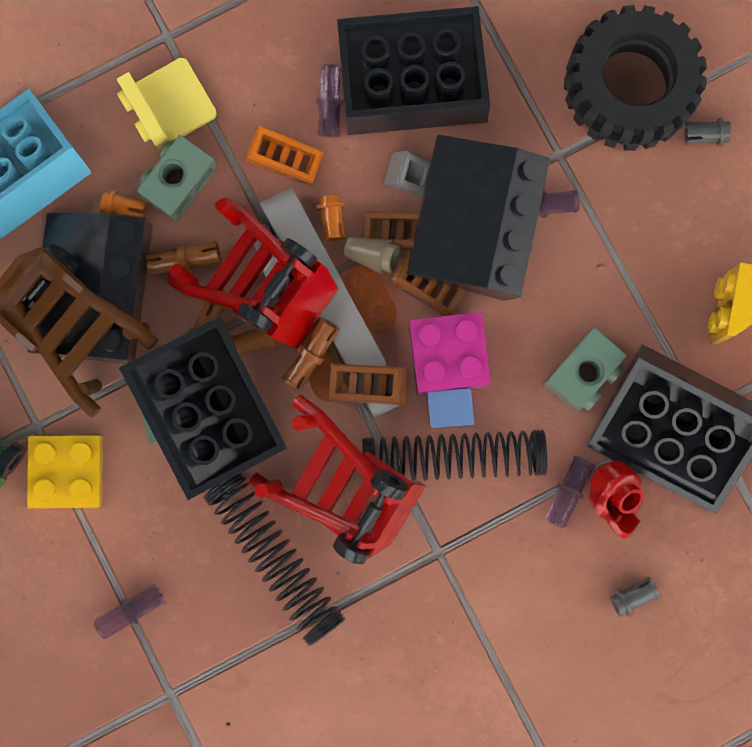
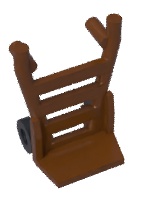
(44, 278)

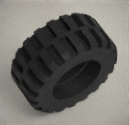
(655, 38)

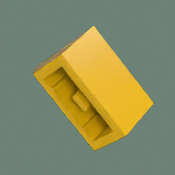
(733, 305)

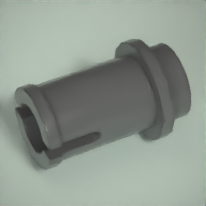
(707, 132)
(634, 597)

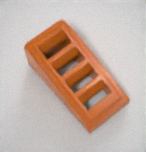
(276, 139)

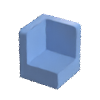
(450, 408)

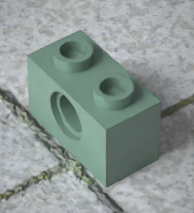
(176, 198)
(592, 350)

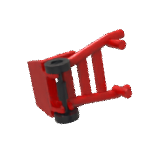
(298, 305)
(378, 523)

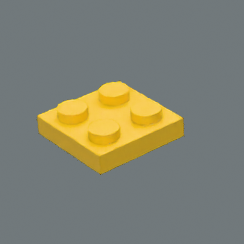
(65, 471)

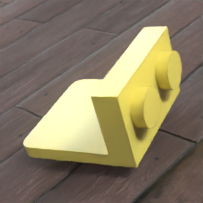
(167, 102)

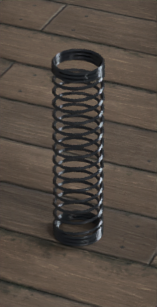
(535, 447)
(226, 491)

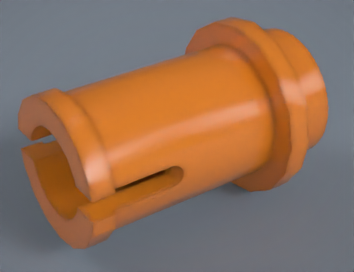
(116, 204)
(331, 217)

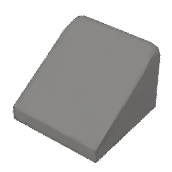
(407, 173)

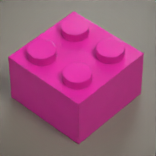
(449, 353)

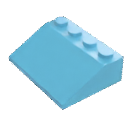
(34, 161)

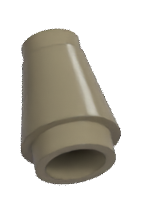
(375, 254)

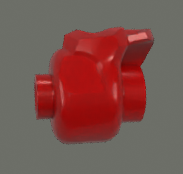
(617, 496)

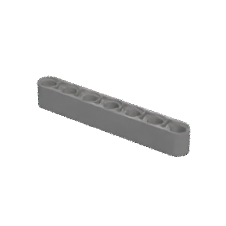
(354, 339)

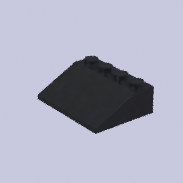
(413, 70)
(478, 216)
(111, 264)
(203, 408)
(677, 429)

